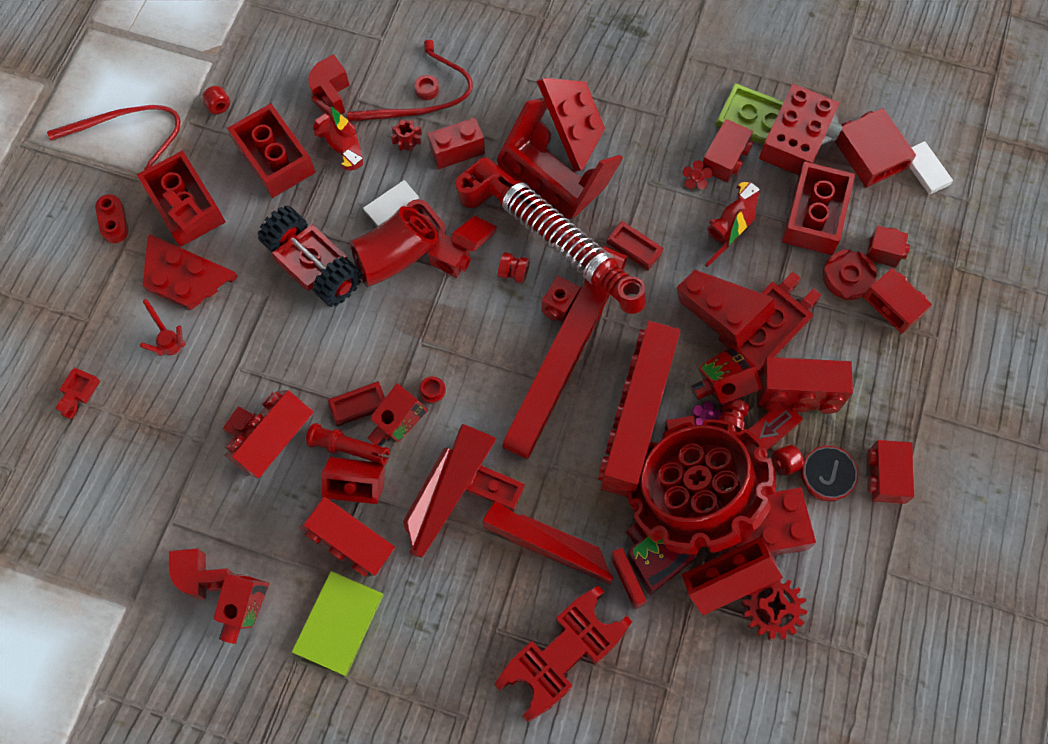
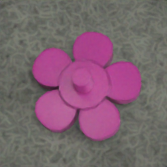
(705, 412)

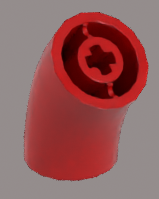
(393, 245)

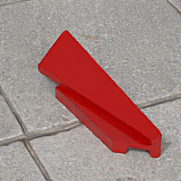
(445, 487)

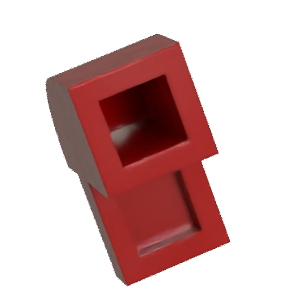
(326, 80)
(190, 575)

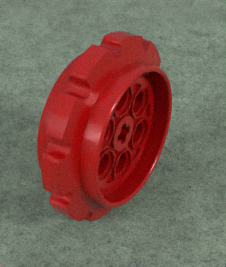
(703, 486)

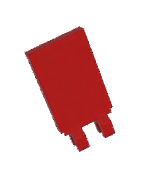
(783, 325)

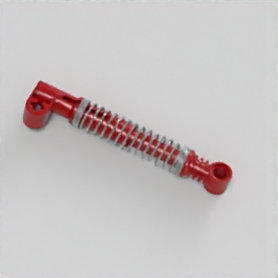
(517, 200)

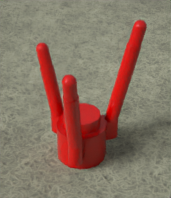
(166, 340)

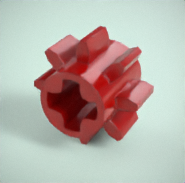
(406, 135)

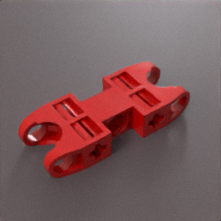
(563, 653)

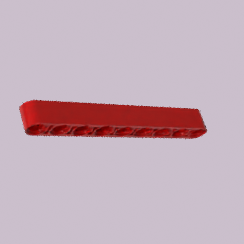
(558, 366)

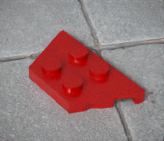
(574, 117)
(181, 274)

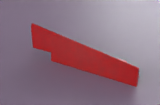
(548, 542)

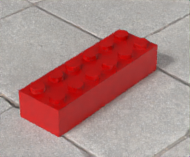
(641, 403)

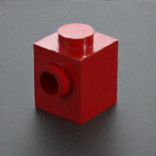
(888, 246)
(559, 299)

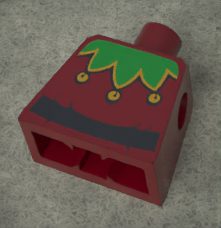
(653, 561)

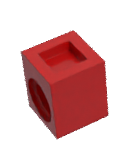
(449, 256)

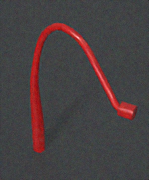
(394, 113)
(92, 121)

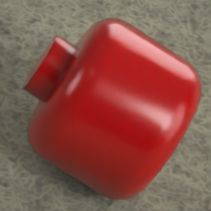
(216, 100)
(787, 460)

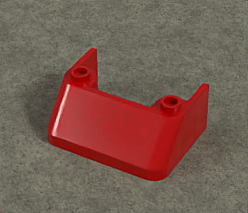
(529, 161)

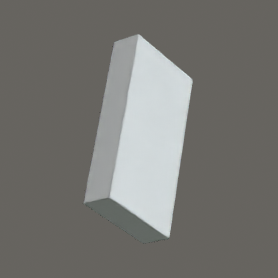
(929, 169)
(388, 203)

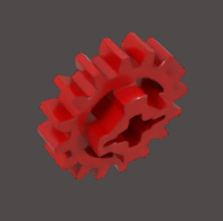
(772, 620)

